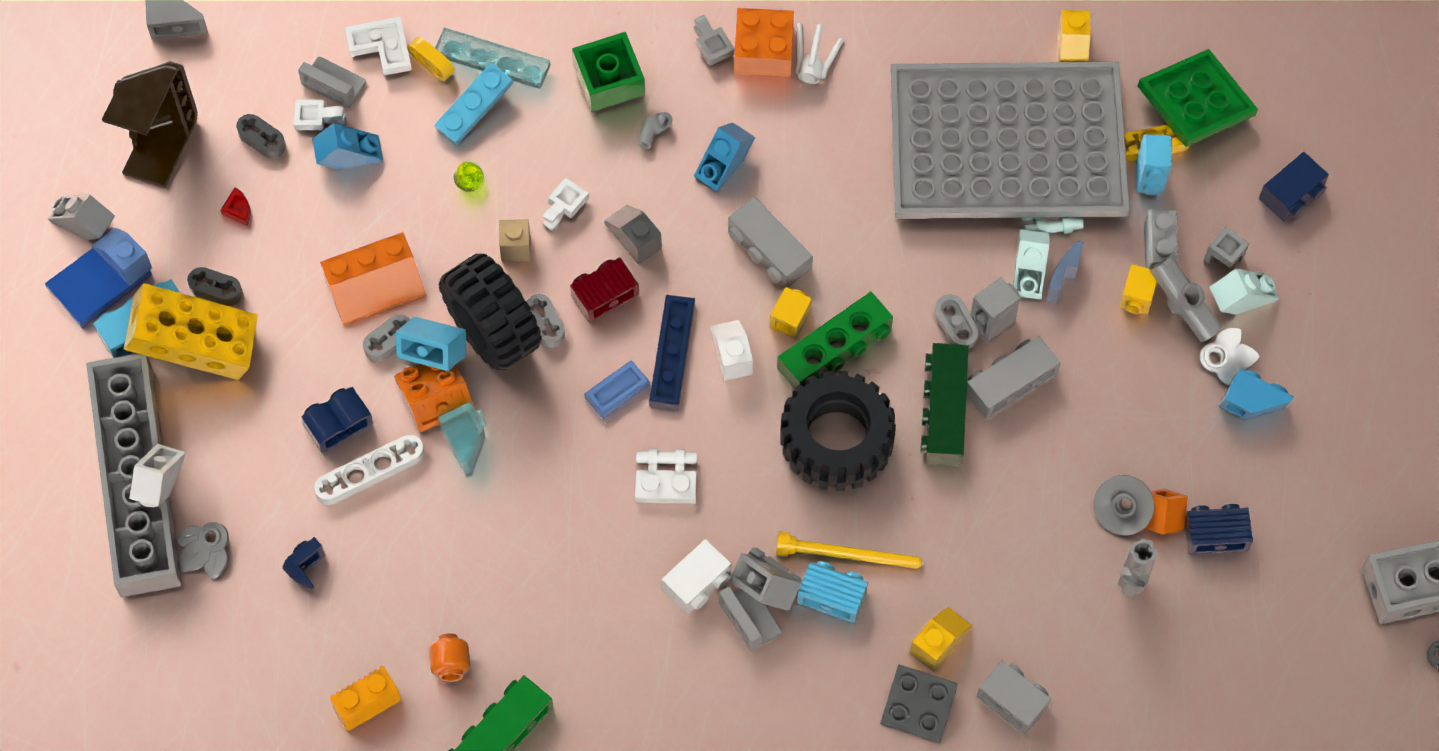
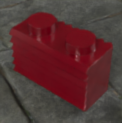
(604, 289)

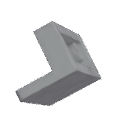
(332, 81)
(749, 618)

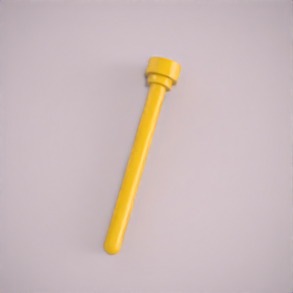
(789, 545)

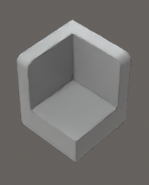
(1227, 248)

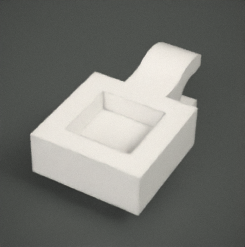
(314, 113)
(564, 200)

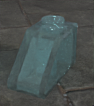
(464, 434)

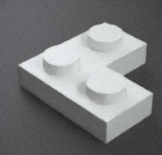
(382, 37)

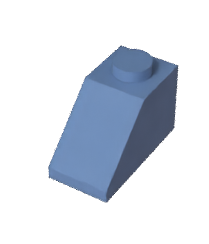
(123, 255)

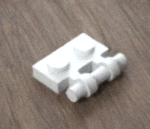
(665, 485)

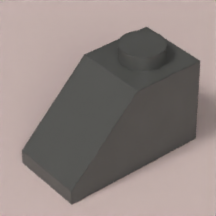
(635, 232)

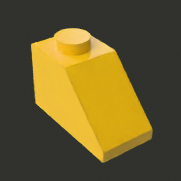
(1074, 36)
(939, 638)

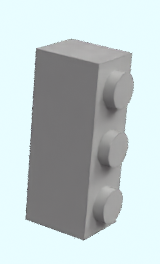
(769, 243)
(1012, 377)

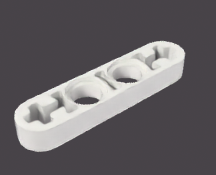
(367, 465)

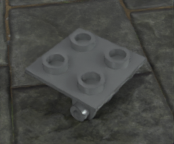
(919, 703)

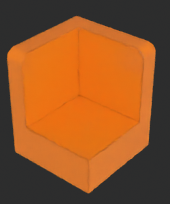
(1168, 512)

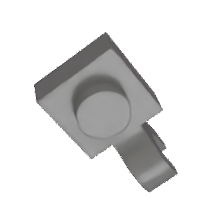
(712, 43)

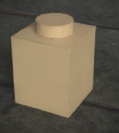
(514, 240)

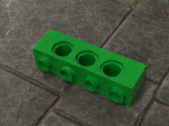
(865, 312)

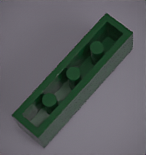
(946, 404)

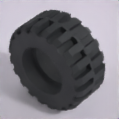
(490, 311)
(843, 395)

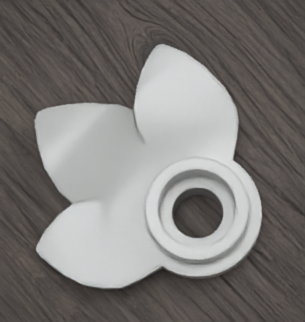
(1231, 355)

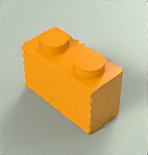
(365, 698)

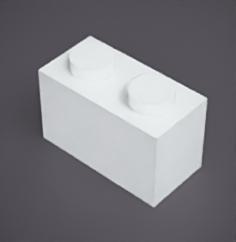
(697, 577)

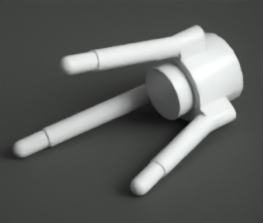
(811, 67)

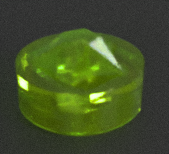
(468, 176)

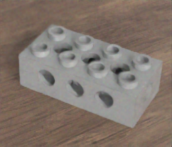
(1413, 567)

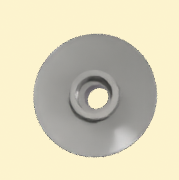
(1112, 513)

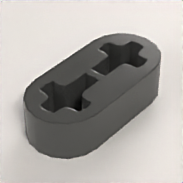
(264, 131)
(217, 282)

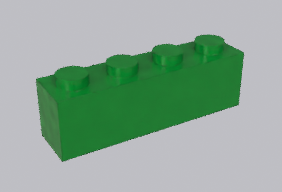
(509, 720)

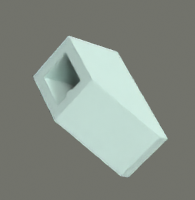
(1031, 263)
(1243, 291)

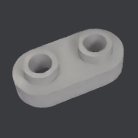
(958, 323)

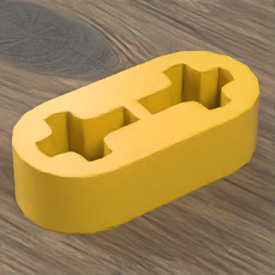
(430, 58)

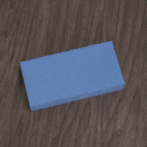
(617, 389)

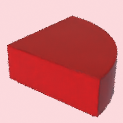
(237, 207)

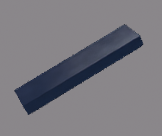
(672, 352)

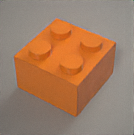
(763, 42)

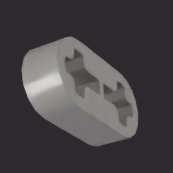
(551, 318)
(385, 336)

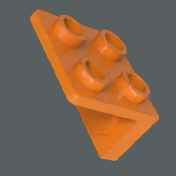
(432, 393)

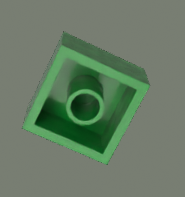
(608, 71)

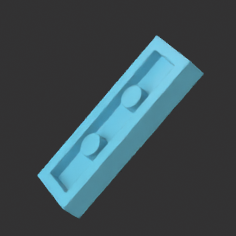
(473, 103)

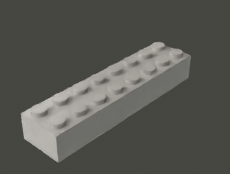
(125, 431)

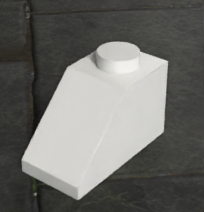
(732, 350)
(156, 475)

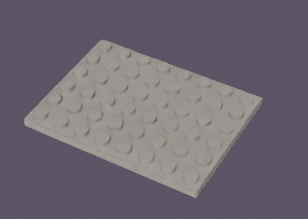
(1008, 140)

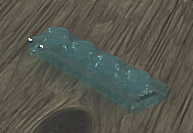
(480, 53)

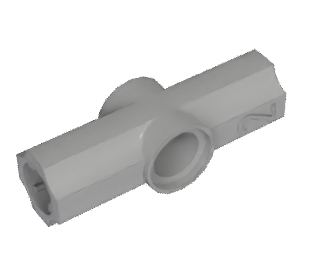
(1194, 310)
(1137, 567)

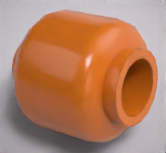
(449, 657)

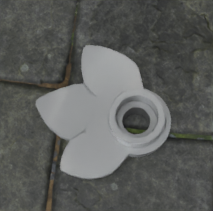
(201, 552)

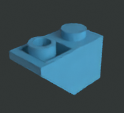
(346, 147)
(724, 155)
(1253, 397)

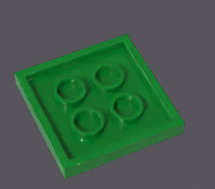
(1197, 97)

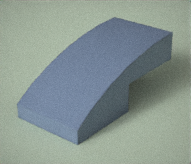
(1066, 269)

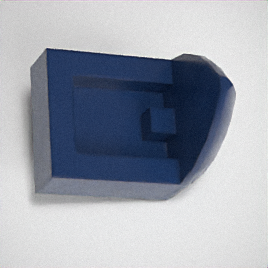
(303, 557)

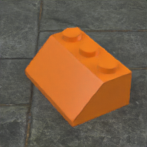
(373, 278)

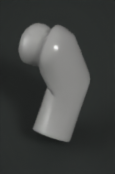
(652, 126)

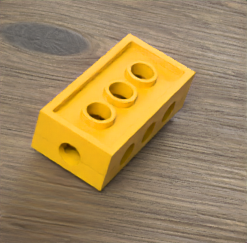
(191, 331)

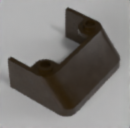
(159, 116)

